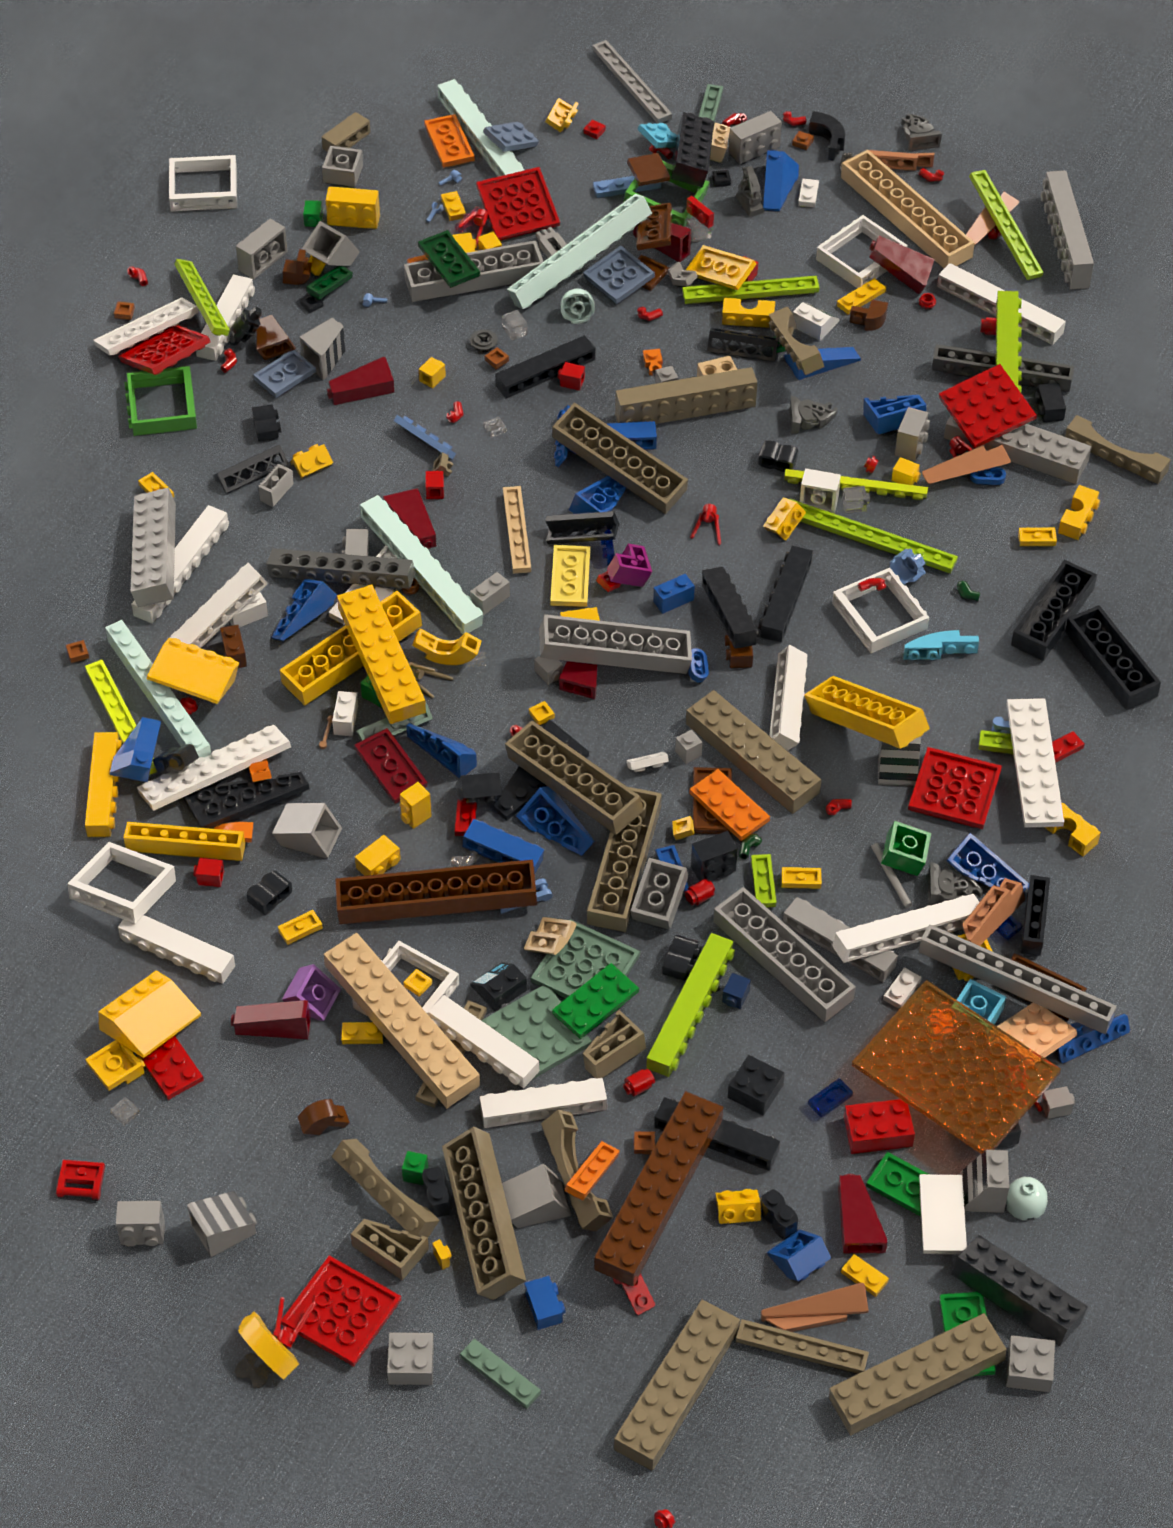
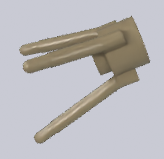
(419, 671)

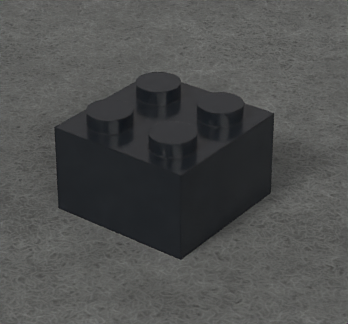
(714, 857)
(756, 1085)

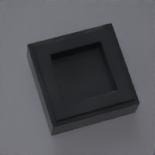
(721, 178)
(311, 303)

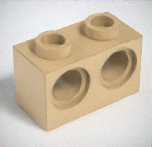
(719, 142)
(716, 366)

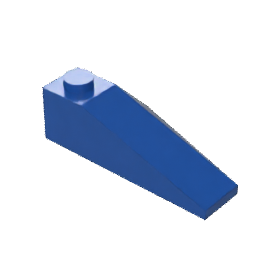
(779, 179)
(832, 359)
(597, 497)
(309, 601)
(137, 752)
(449, 753)
(553, 819)
(981, 864)

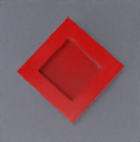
(594, 129)
(604, 580)

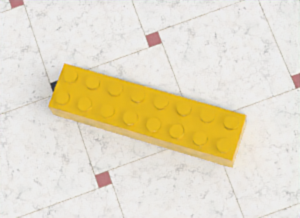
(381, 654)
(337, 655)
(867, 712)

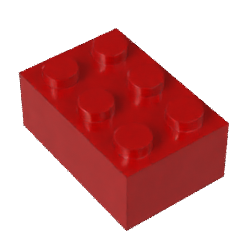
(878, 1126)

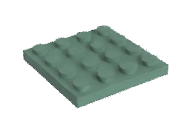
(582, 959)
(536, 1030)

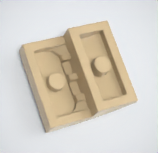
(550, 936)

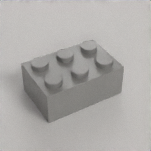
(755, 137)
(261, 248)
(659, 893)

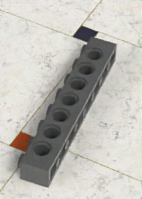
(974, 362)
(341, 568)

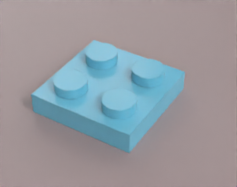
(658, 135)

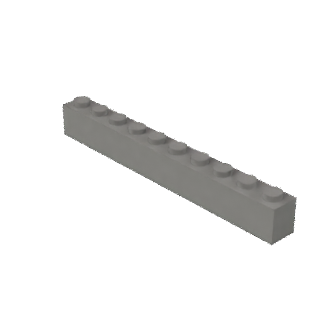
(1017, 979)

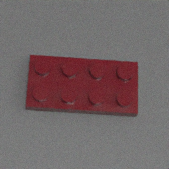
(389, 764)

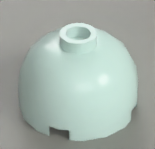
(577, 306)
(1026, 1198)

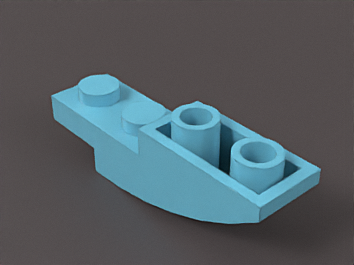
(938, 643)

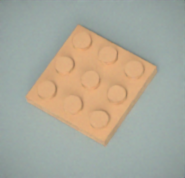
(1039, 1029)

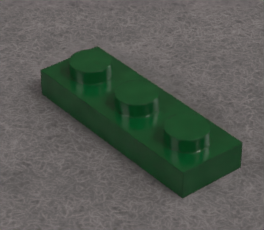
(329, 282)

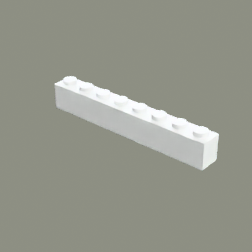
(984, 296)
(189, 555)
(902, 928)

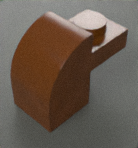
(297, 271)
(872, 318)
(320, 1115)

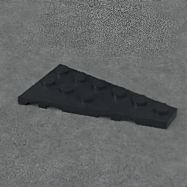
(524, 785)
(235, 799)

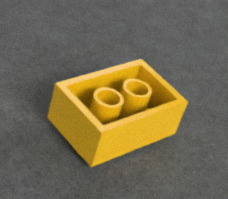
(352, 207)

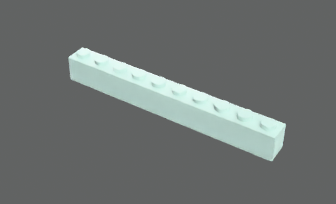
(473, 124)
(579, 251)
(428, 570)
(159, 695)

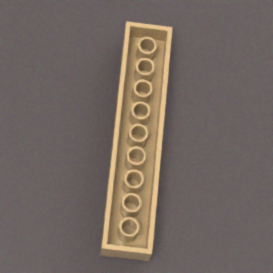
(907, 209)
(402, 1020)

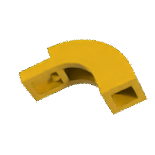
(447, 652)
(267, 1346)

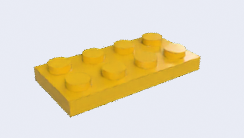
(721, 267)

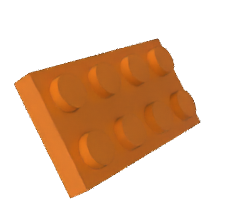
(449, 140)
(729, 805)

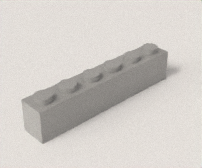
(821, 929)

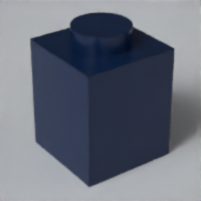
(736, 991)

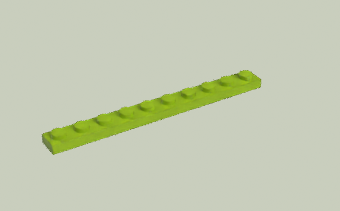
(875, 537)

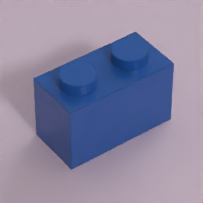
(673, 593)
(544, 1302)

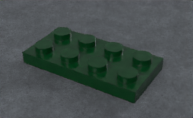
(449, 258)

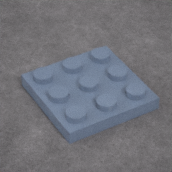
(618, 274)

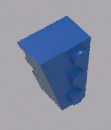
(888, 414)

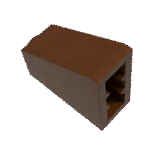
(272, 339)

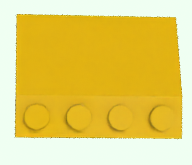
(193, 670)
(148, 1014)

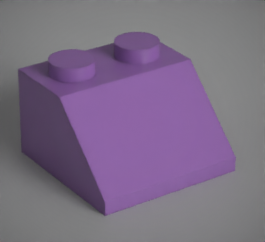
(315, 987)

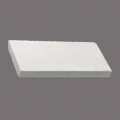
(942, 1214)

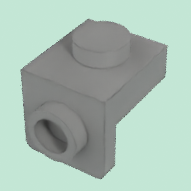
(681, 277)

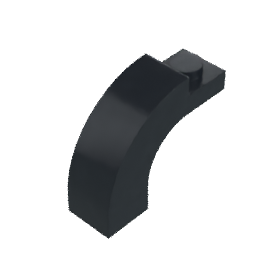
(829, 128)

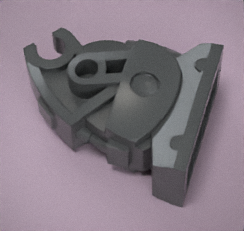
(920, 133)
(749, 193)
(809, 414)
(947, 885)

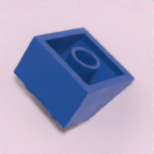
(800, 1255)

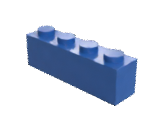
(638, 432)
(500, 845)

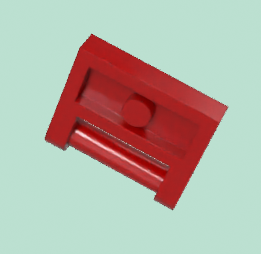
(80, 1173)

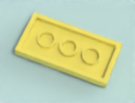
(570, 576)

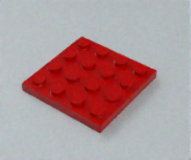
(518, 203)
(164, 349)
(987, 406)
(955, 788)
(346, 1312)

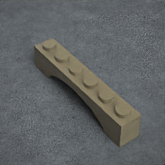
(806, 357)
(1145, 465)
(560, 1132)
(408, 1213)

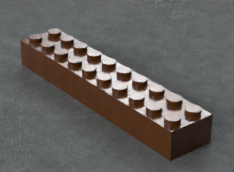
(436, 892)
(658, 1189)

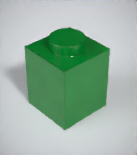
(312, 213)
(413, 1167)

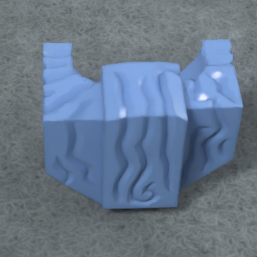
(908, 566)

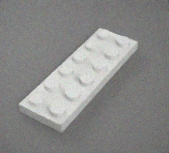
(145, 326)

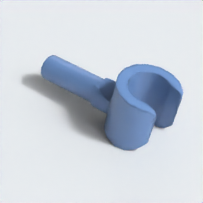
(454, 175)
(434, 211)
(368, 299)

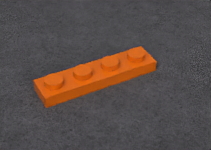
(592, 1170)

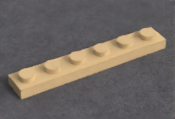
(516, 529)

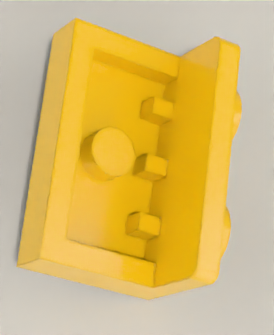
(560, 115)
(312, 460)
(784, 518)
(738, 1206)

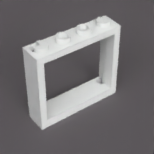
(203, 201)
(869, 228)
(872, 642)
(114, 905)
(449, 977)

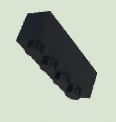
(1035, 915)

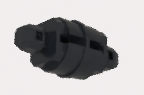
(245, 326)

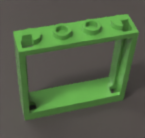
(677, 218)
(165, 424)

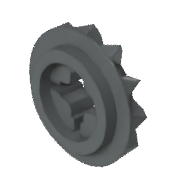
(483, 335)

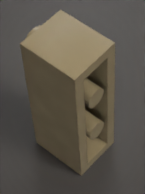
(347, 132)

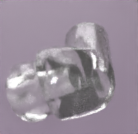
(457, 861)

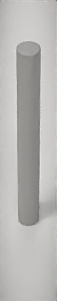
(892, 877)

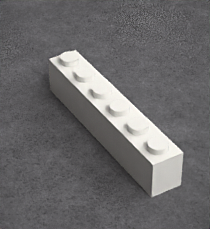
(230, 305)
(221, 607)
(788, 697)
(178, 948)
(484, 1042)
(542, 1102)

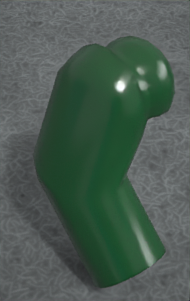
(965, 591)
(751, 840)

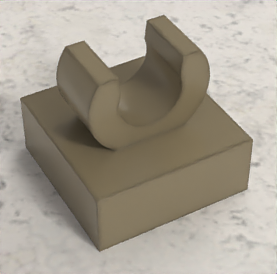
(443, 464)

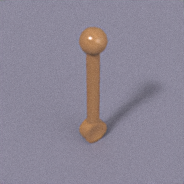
(323, 744)

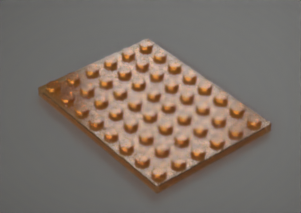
(956, 1068)

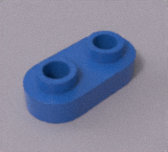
(989, 476)
(698, 669)

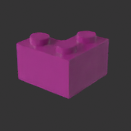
(630, 567)

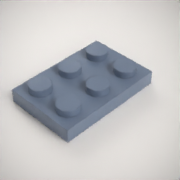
(510, 136)
(284, 373)

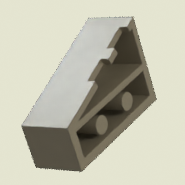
(614, 1046)
(389, 1247)

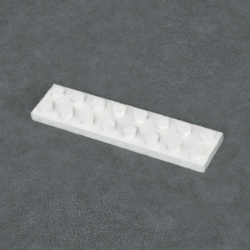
(1035, 763)
(214, 767)

